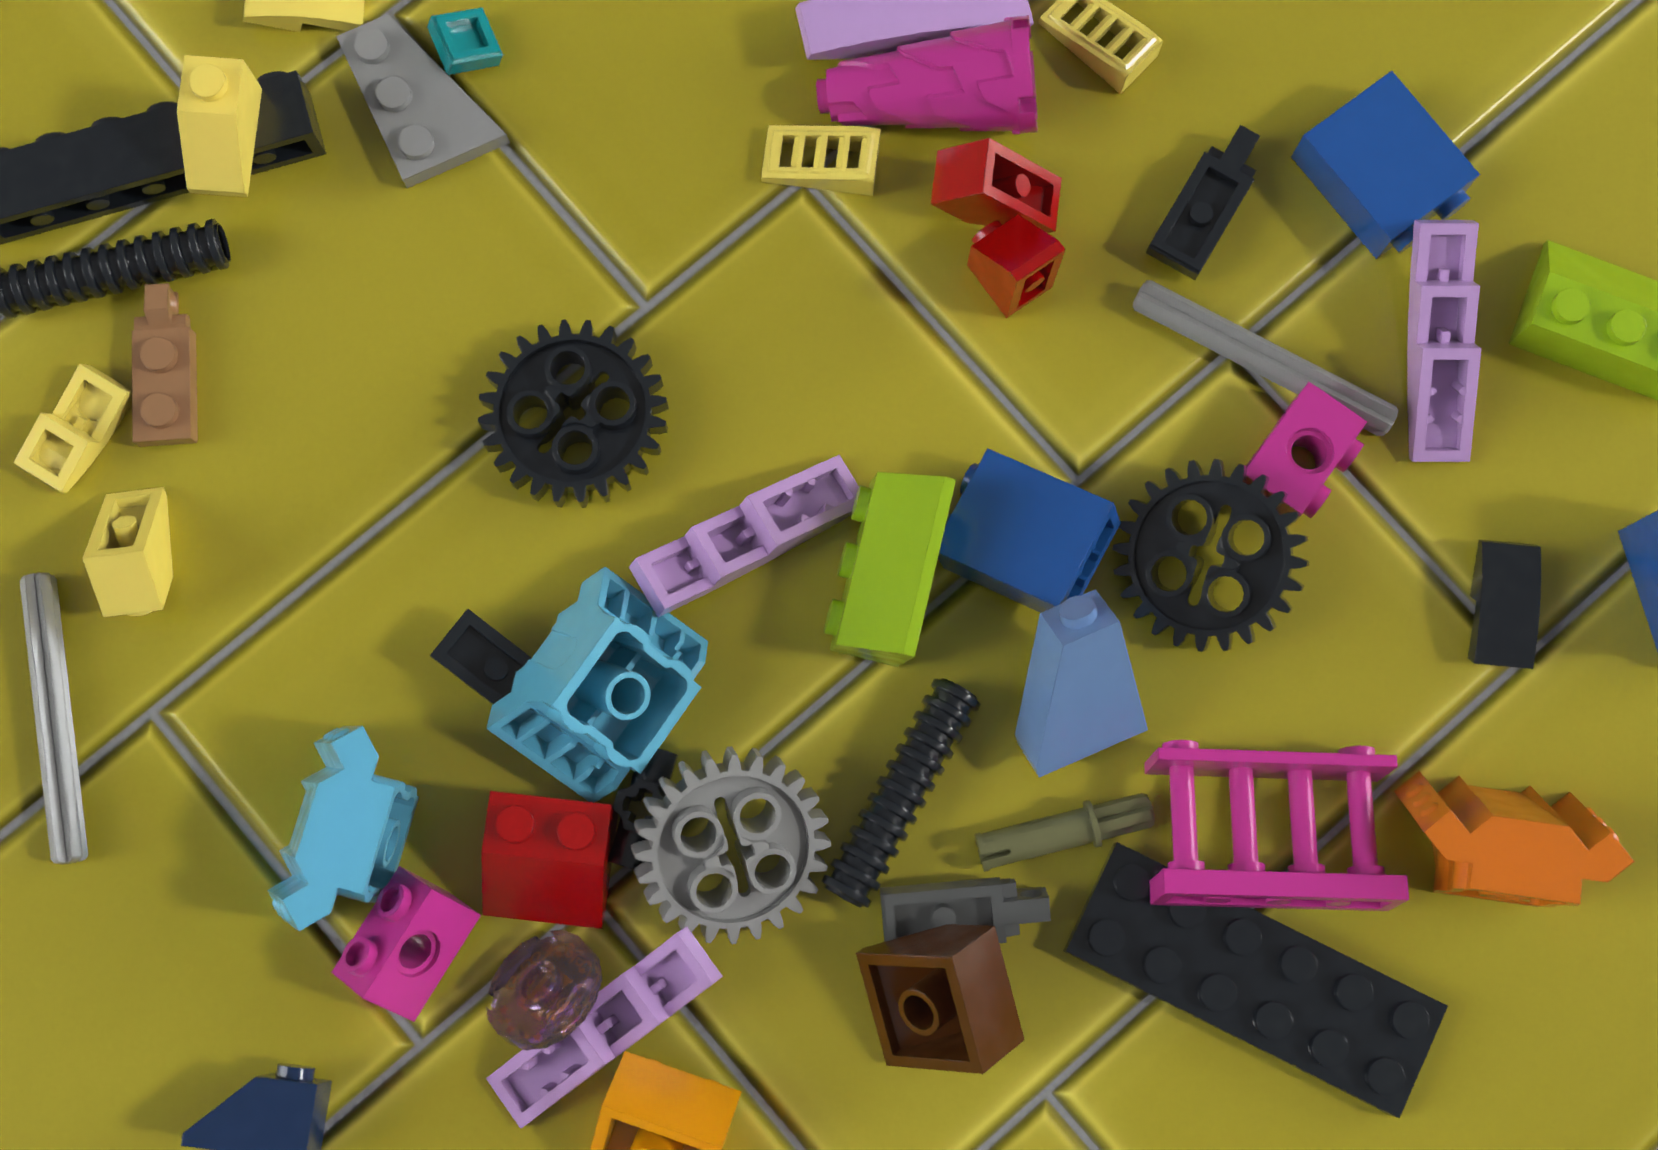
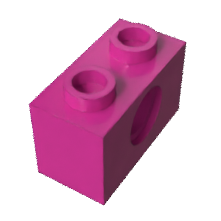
(1324, 429)
(405, 944)

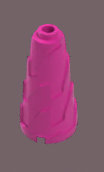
(962, 81)

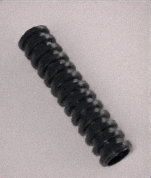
(112, 268)
(901, 792)

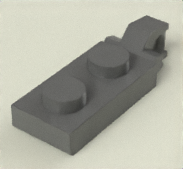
(962, 902)

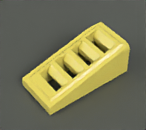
(1127, 30)
(842, 138)

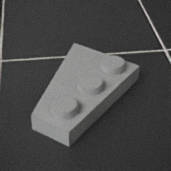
(415, 103)

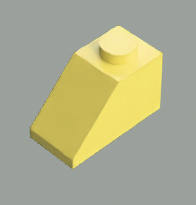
(218, 124)
(131, 553)

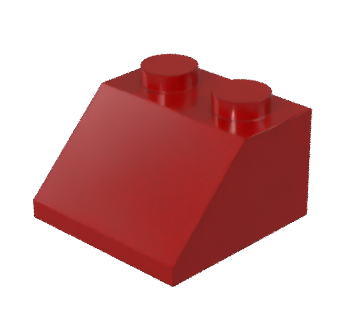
(547, 859)

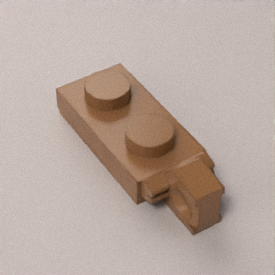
(163, 372)

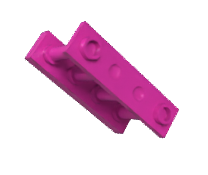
(1246, 881)

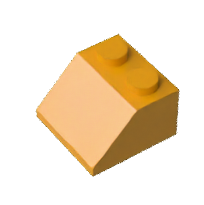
(663, 1109)

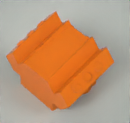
(1512, 843)

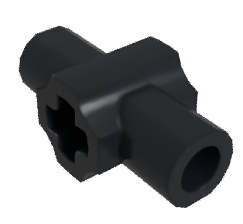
(660, 765)

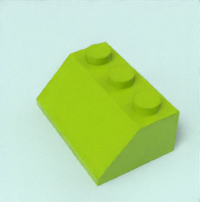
(1592, 318)
(889, 566)

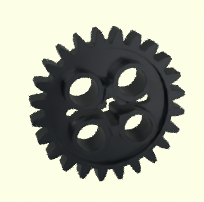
(533, 383)
(1261, 574)

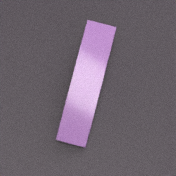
(878, 26)
(1441, 341)
(746, 535)
(619, 1018)

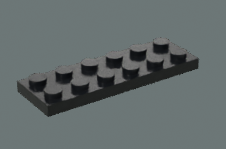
(1260, 983)

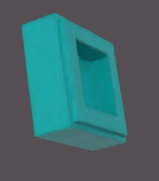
(464, 41)

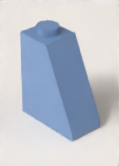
(1077, 686)

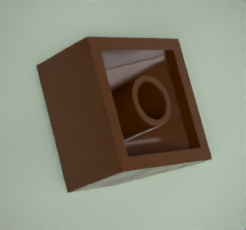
(942, 999)

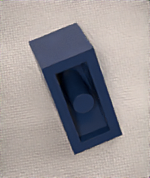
(267, 1114)

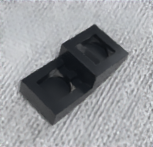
(1507, 604)

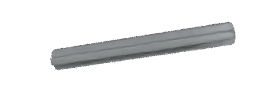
(1258, 353)
(53, 718)

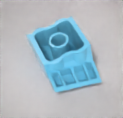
(601, 688)
(345, 831)

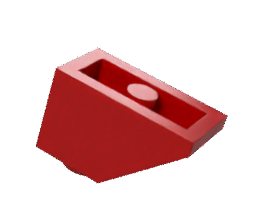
(993, 183)
(1015, 262)

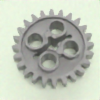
(679, 862)

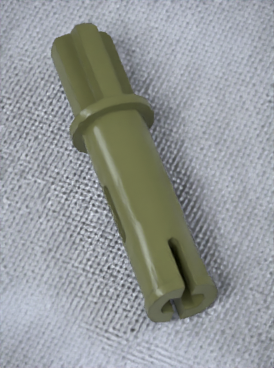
(1065, 830)

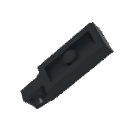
(1205, 206)

